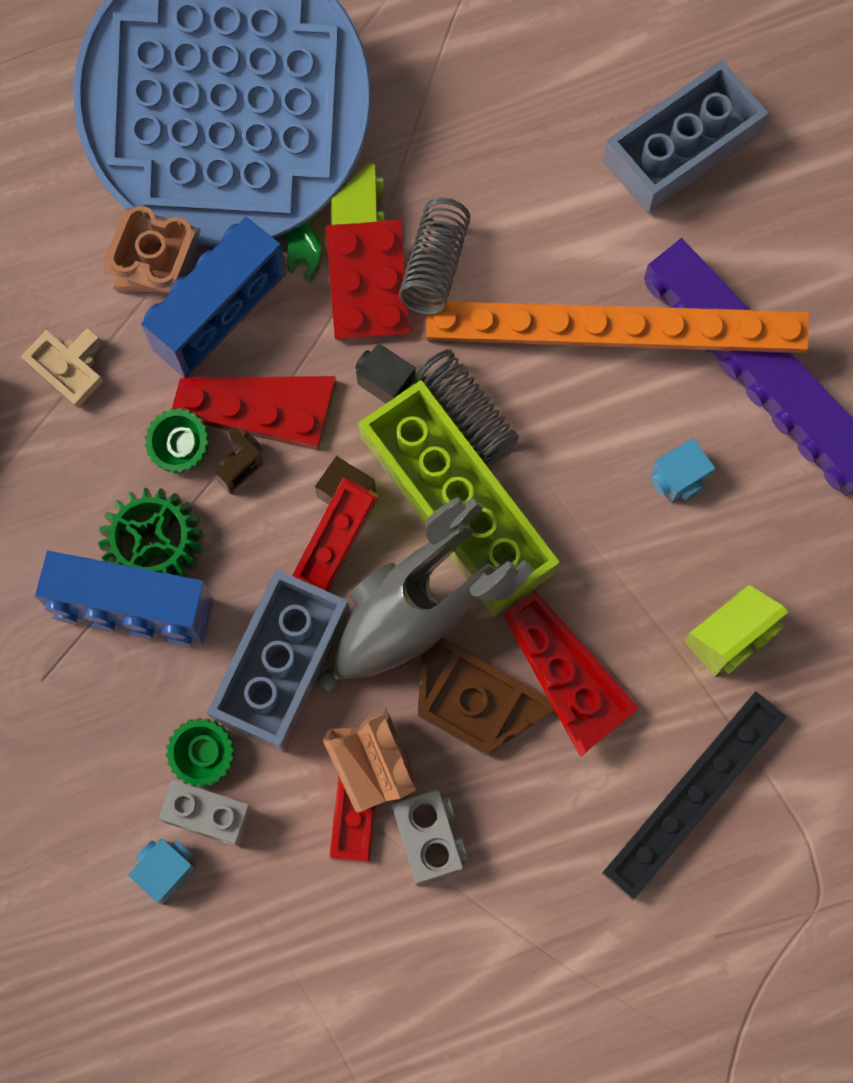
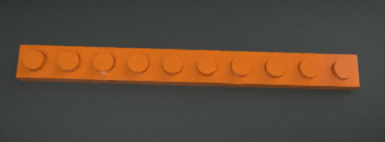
(620, 326)

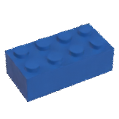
(214, 296)
(124, 598)

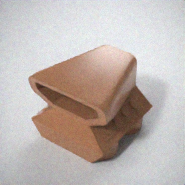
(151, 251)
(371, 761)

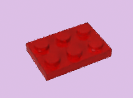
(366, 279)

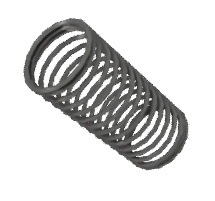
(439, 226)
(505, 437)

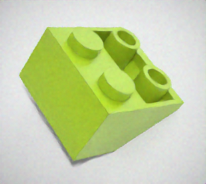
(728, 634)

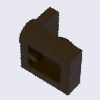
(238, 467)

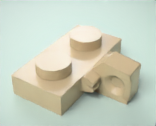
(66, 364)

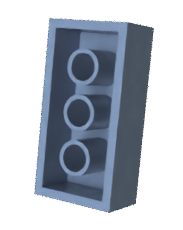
(685, 136)
(279, 660)

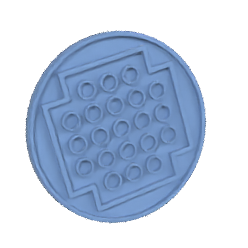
(223, 108)

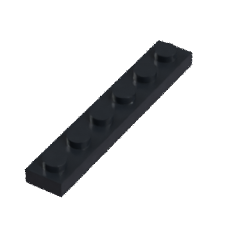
(693, 795)

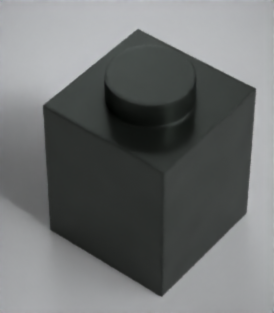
(384, 373)

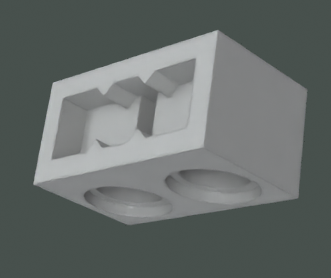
(205, 813)
(419, 839)

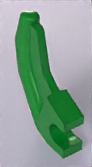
(304, 249)

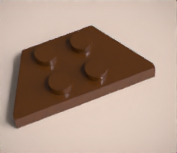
(475, 699)

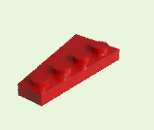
(266, 407)
(571, 677)

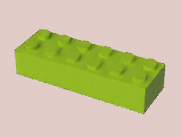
(437, 464)

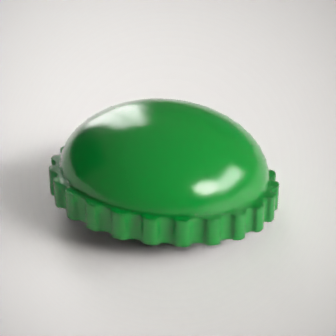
(177, 440)
(200, 752)

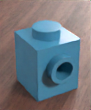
(682, 472)
(162, 869)

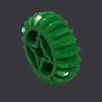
(168, 508)

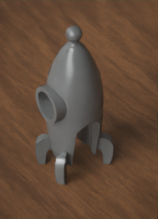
(399, 614)

